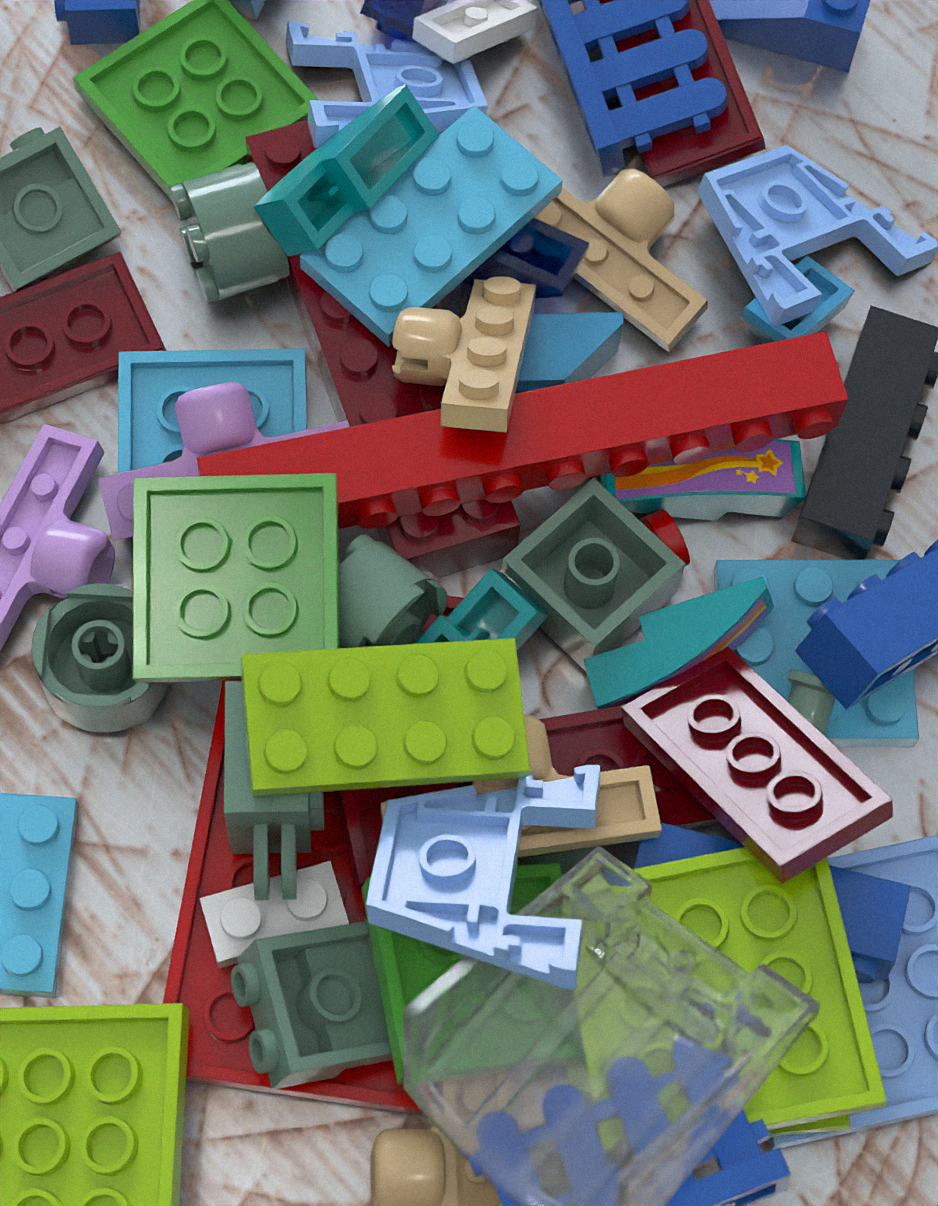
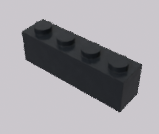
(864, 451)

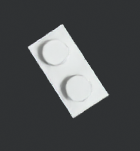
(472, 26)
(239, 919)

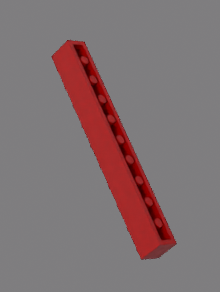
(565, 433)

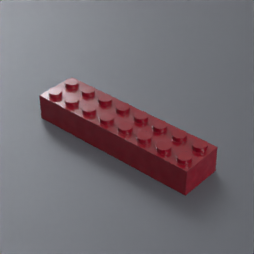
(364, 391)

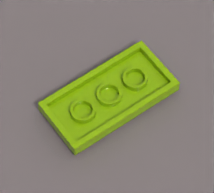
(383, 716)

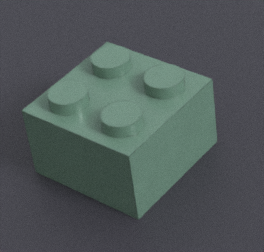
(593, 572)

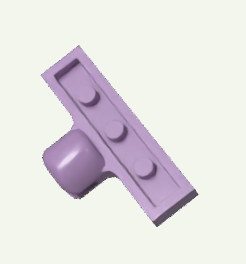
(210, 423)
(37, 538)

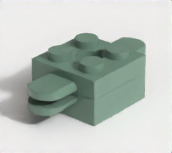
(268, 821)

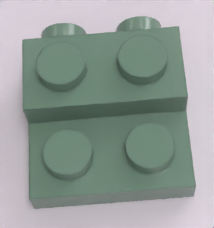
(47, 208)
(312, 1004)

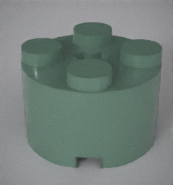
(228, 232)
(383, 596)
(68, 658)

